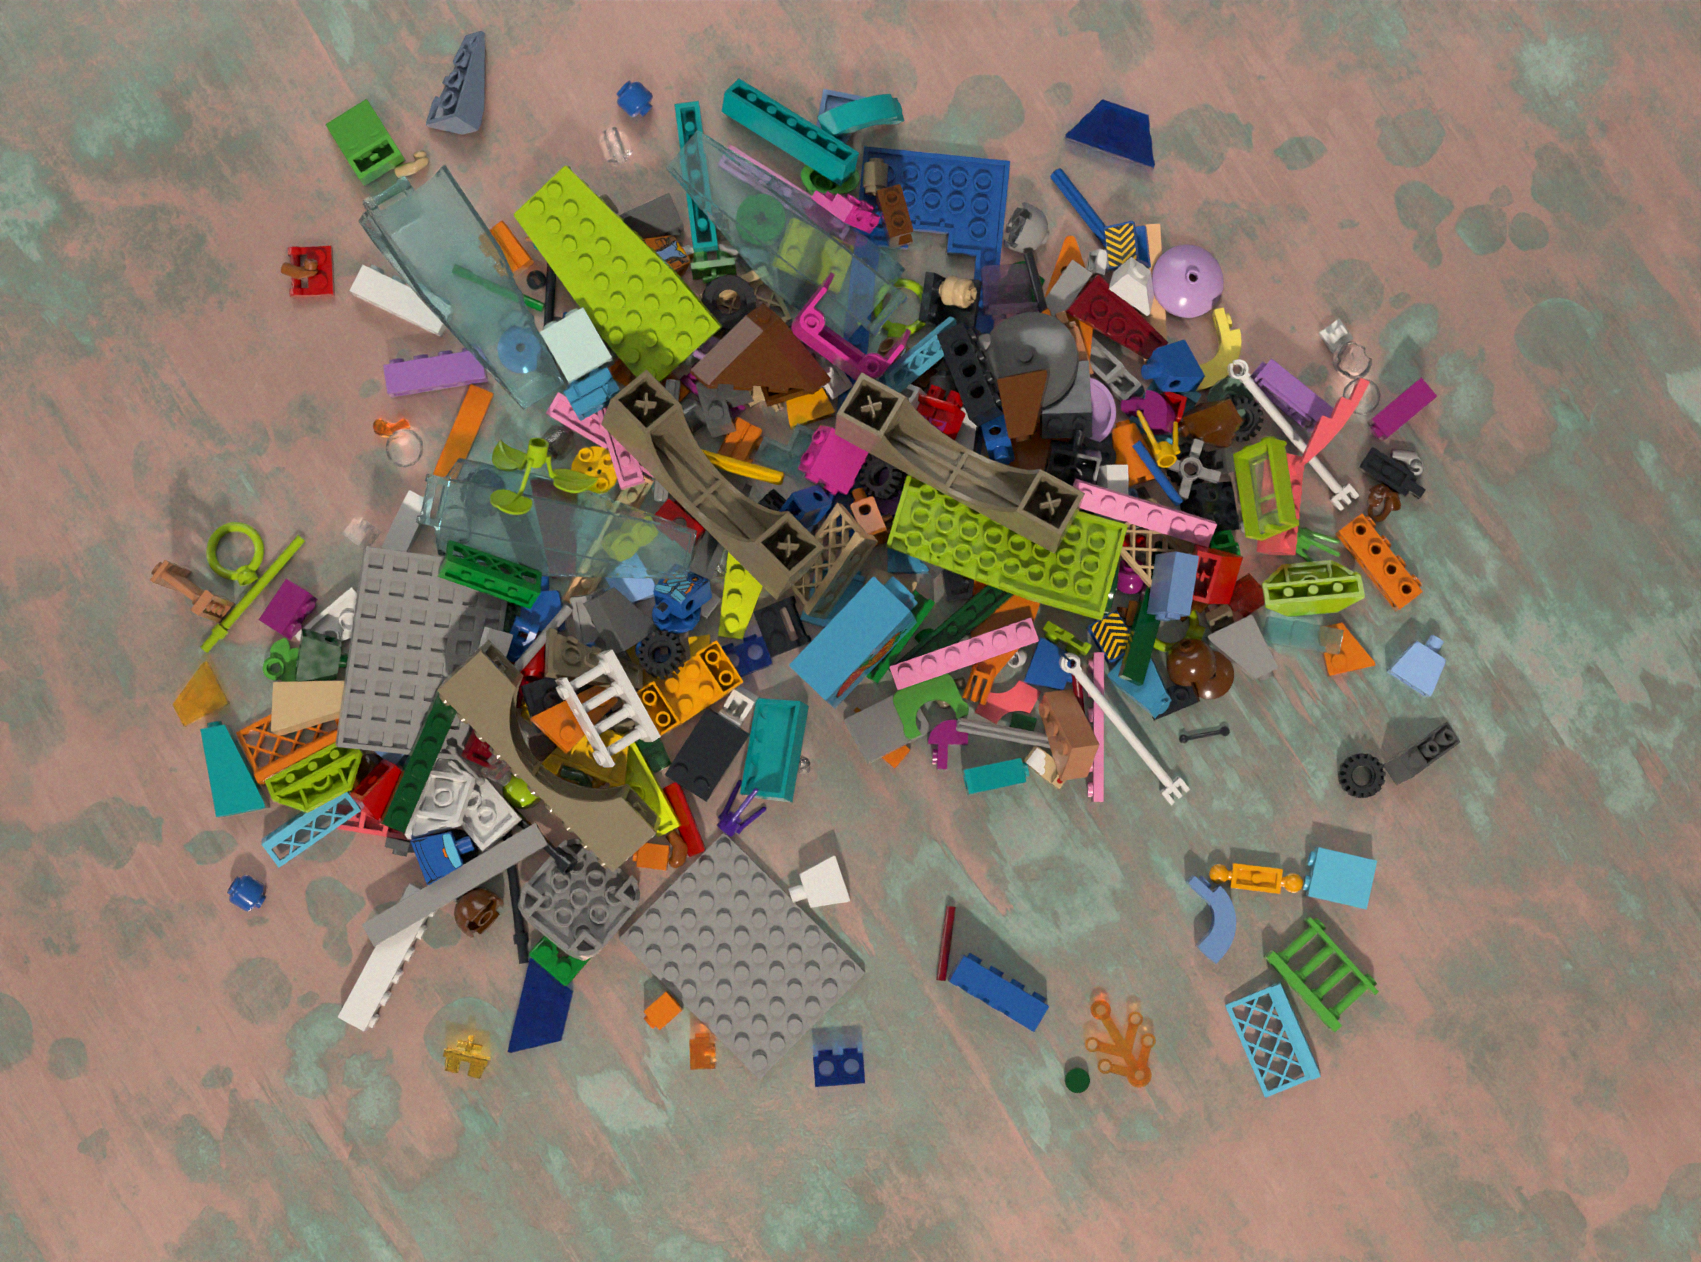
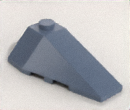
(462, 99)

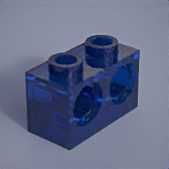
(746, 664)
(839, 1075)

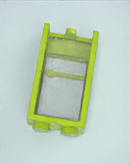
(1265, 489)

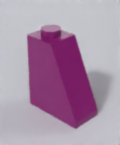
(1401, 409)

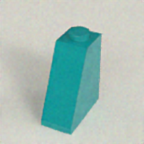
(995, 776)

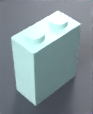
(576, 345)

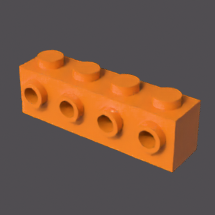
(1379, 562)

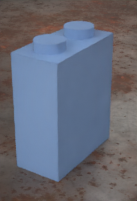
(1172, 585)

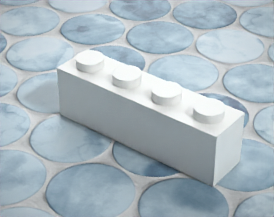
(395, 298)

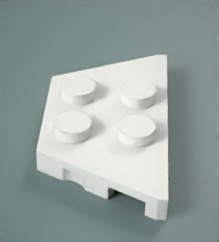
(442, 800)

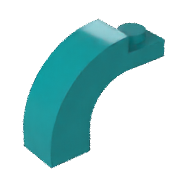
(861, 114)

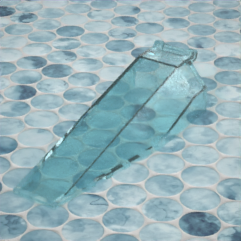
(789, 237)
(464, 280)
(562, 530)

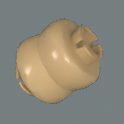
(957, 292)

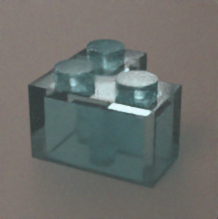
(785, 457)

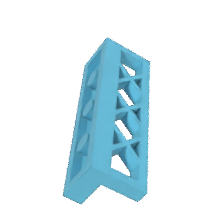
(916, 360)
(300, 822)

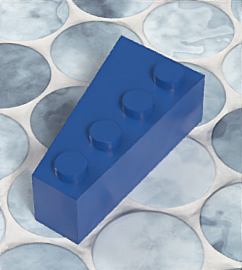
(998, 992)

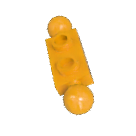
(1256, 878)

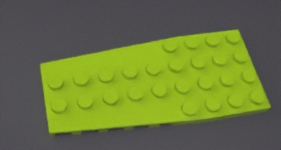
(616, 277)
(972, 545)

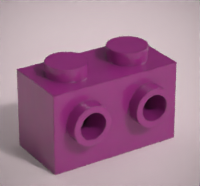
(288, 609)

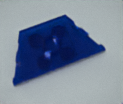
(1116, 133)
(541, 1010)

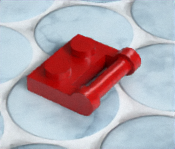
(323, 282)

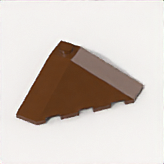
(763, 354)

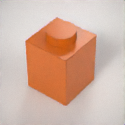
(652, 856)
(662, 1011)

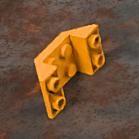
(696, 687)

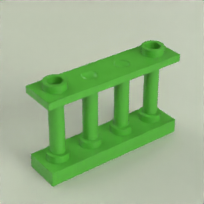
(1315, 996)

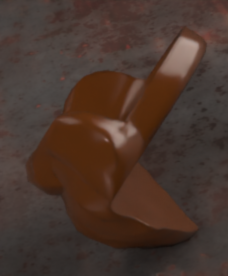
(1377, 495)

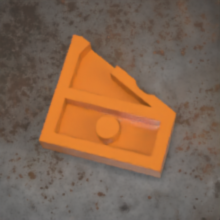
(1351, 655)

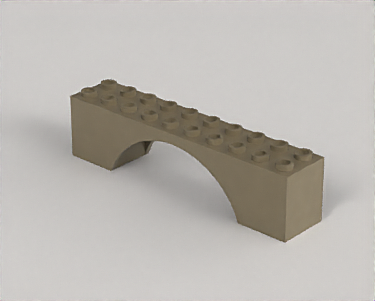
(1017, 498)
(763, 540)
(606, 820)

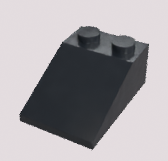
(1071, 410)
(707, 754)

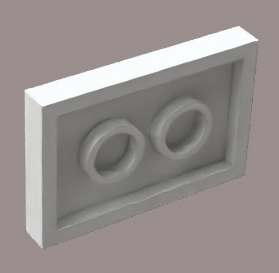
(488, 815)

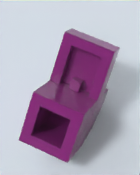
(1155, 409)
(942, 736)

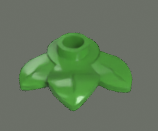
(285, 657)

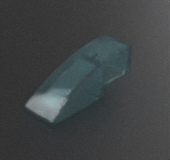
(1302, 635)

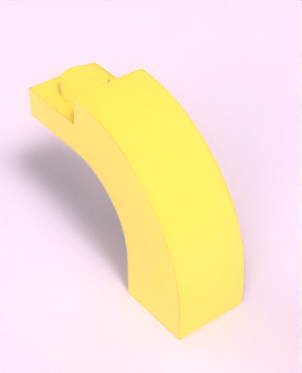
(1228, 350)

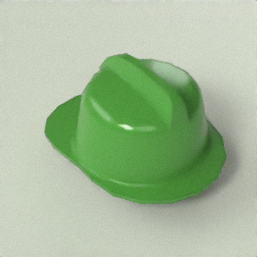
(815, 181)

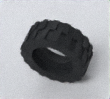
(734, 283)

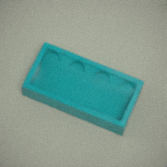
(774, 749)

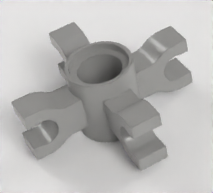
(1201, 472)

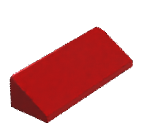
(688, 829)

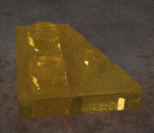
(200, 696)

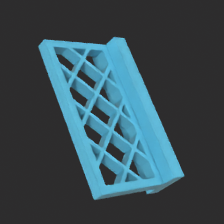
(1292, 1029)

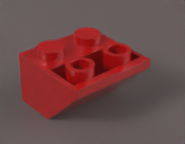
(1215, 575)

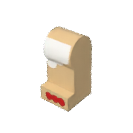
(1044, 766)

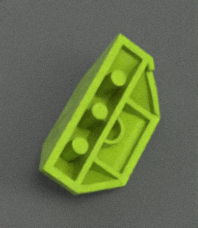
(1312, 588)
(316, 778)

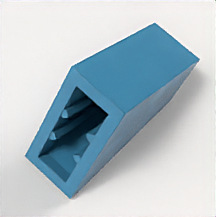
(1151, 695)

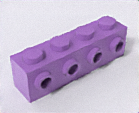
(433, 373)

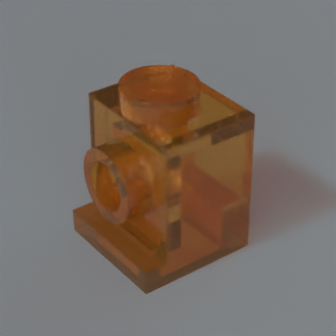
(702, 1051)

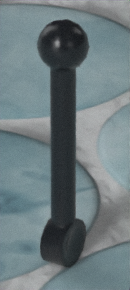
(1224, 731)

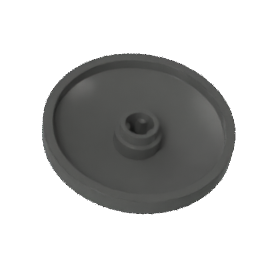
(1034, 343)

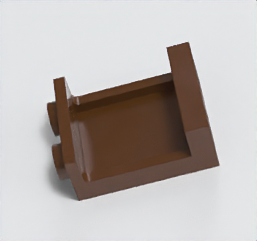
(894, 216)

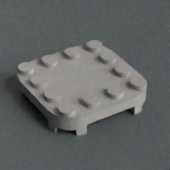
(579, 908)

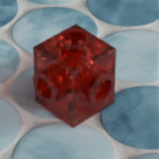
(1246, 596)

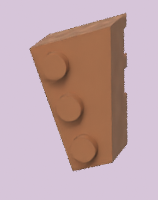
(1068, 734)

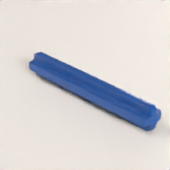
(1080, 204)

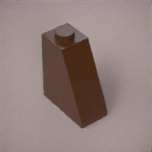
(1022, 401)

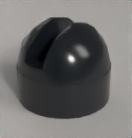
(532, 284)

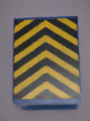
(1126, 241)
(1110, 636)

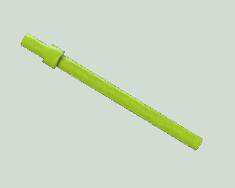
(220, 630)

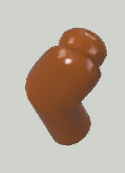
(310, 269)
(679, 850)

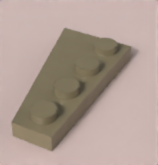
(571, 659)

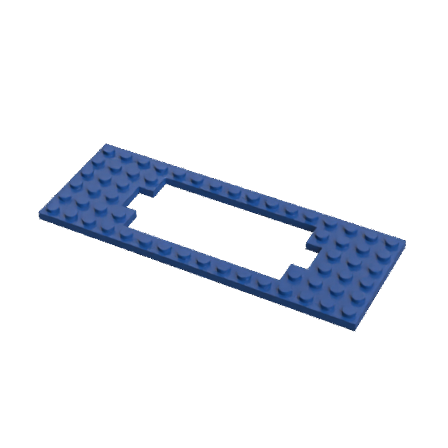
(942, 197)

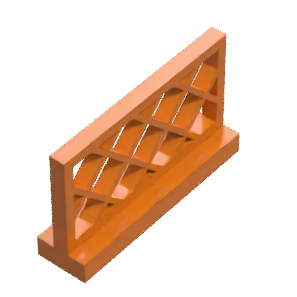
(285, 761)

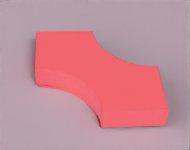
(1019, 698)

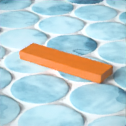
(464, 429)

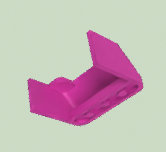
(811, 329)

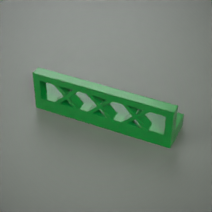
(490, 578)
(919, 612)

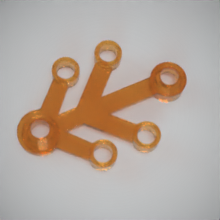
(1122, 1047)

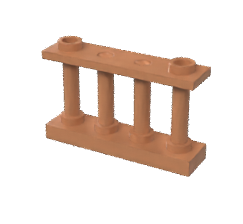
(206, 603)

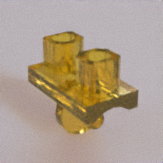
(477, 1062)

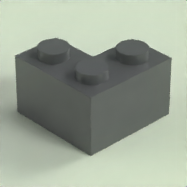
(717, 405)

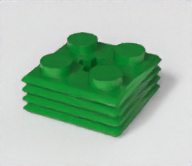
(561, 968)

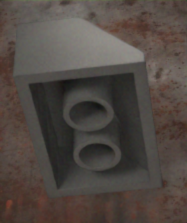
(655, 218)

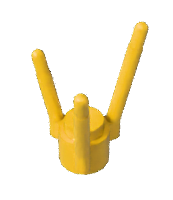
(1162, 451)

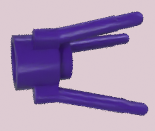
(731, 822)

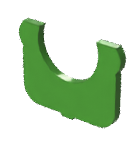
(910, 699)

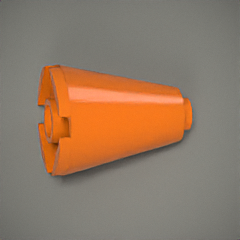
(1122, 440)

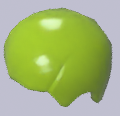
(518, 795)

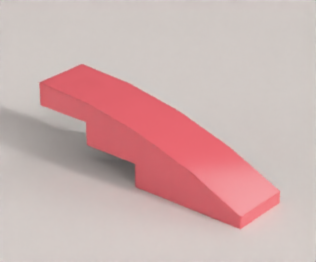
(1327, 428)
(366, 824)

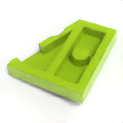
(1073, 645)

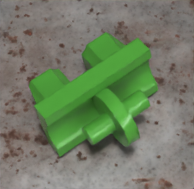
(709, 270)

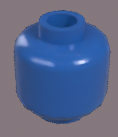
(634, 99)
(246, 893)

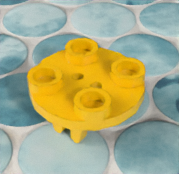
(597, 459)

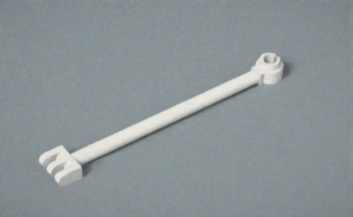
(1340, 493)
(1170, 785)

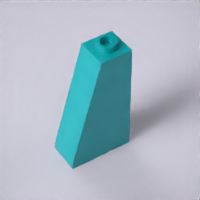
(229, 773)

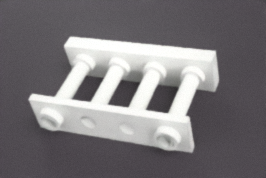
(632, 708)

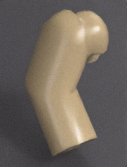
(412, 167)

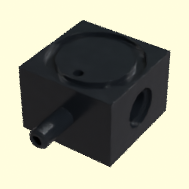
(1073, 460)

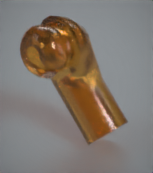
(385, 429)

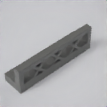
(710, 551)

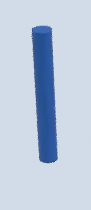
(1157, 473)

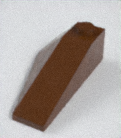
(1211, 423)

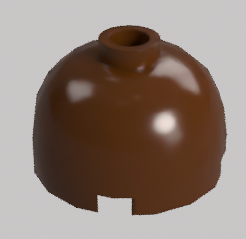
(1190, 662)
(477, 910)

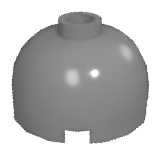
(1026, 229)

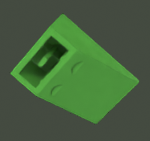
(365, 142)

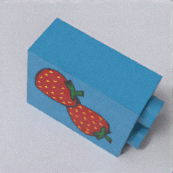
(856, 639)

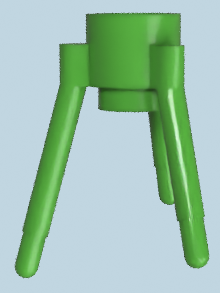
(1305, 539)

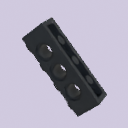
(953, 342)

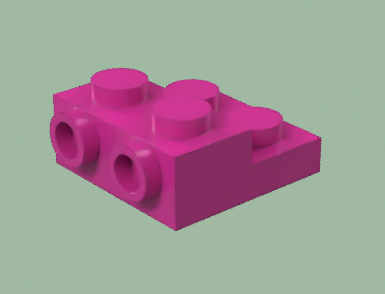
(848, 209)

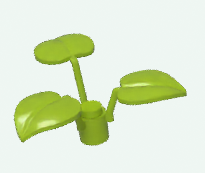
(511, 459)

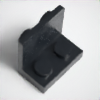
(935, 312)
(1213, 503)

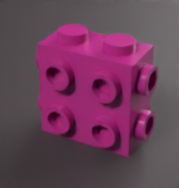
(832, 461)

